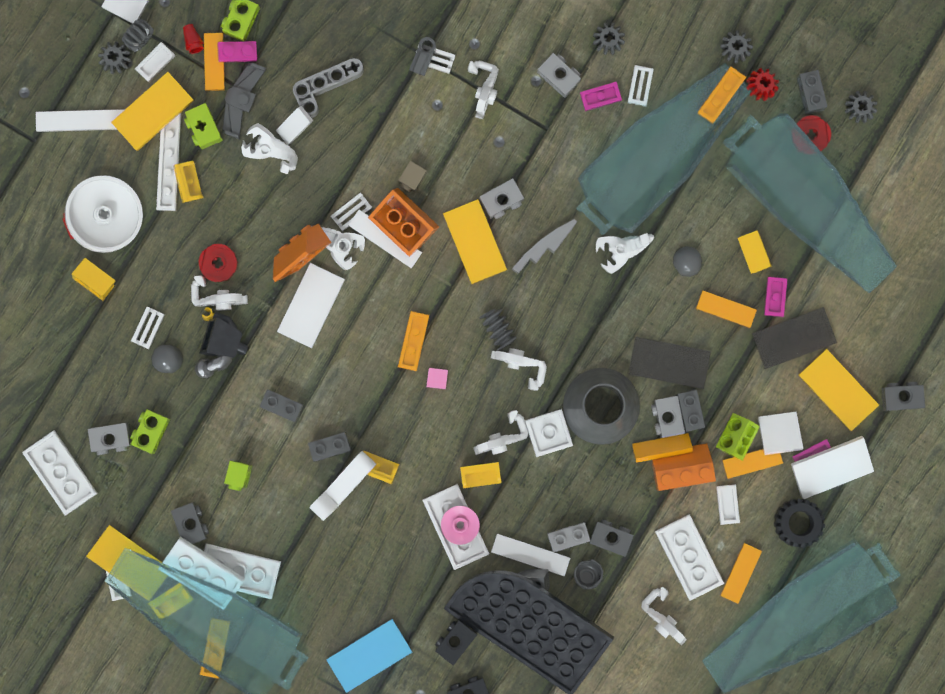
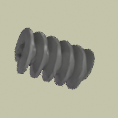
(498, 328)

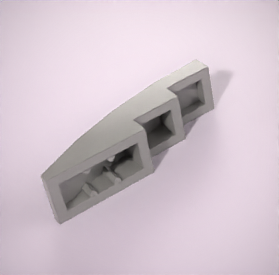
(550, 242)

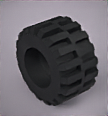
(815, 528)

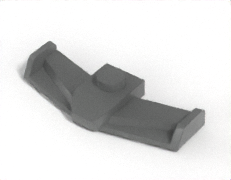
(240, 99)

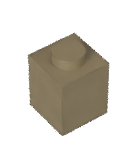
(412, 177)

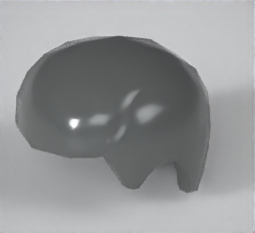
(687, 261)
(167, 359)
(588, 574)

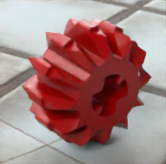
(765, 79)

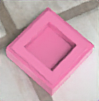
(437, 378)

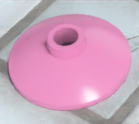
(457, 535)

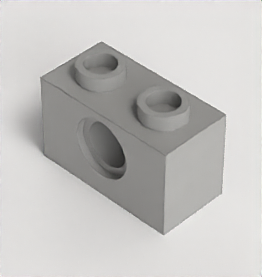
(564, 85)
(508, 189)
(672, 406)
(98, 436)
(568, 537)

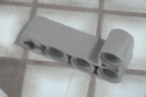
(330, 83)

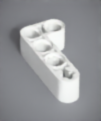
(343, 486)

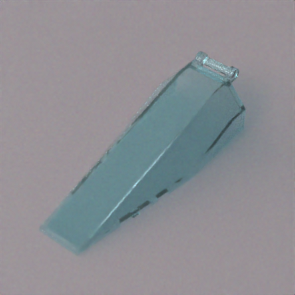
(654, 157)
(808, 197)
(807, 616)
(210, 623)

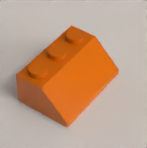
(403, 221)
(299, 251)
(684, 469)

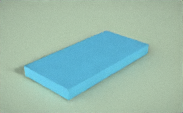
(369, 655)

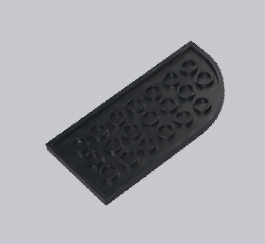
(531, 626)

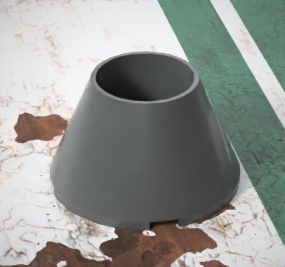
(575, 406)

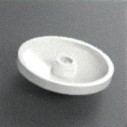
(103, 214)

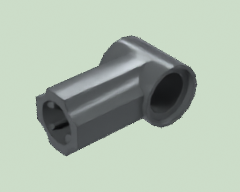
(422, 58)

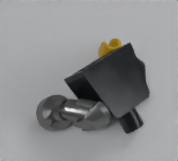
(219, 341)

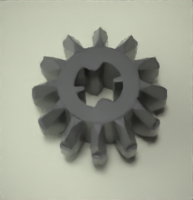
(603, 33)
(137, 35)
(743, 43)
(121, 57)
(867, 110)

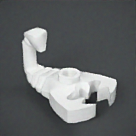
(486, 93)
(269, 147)
(341, 246)
(623, 249)
(221, 300)
(515, 359)
(498, 443)
(667, 624)

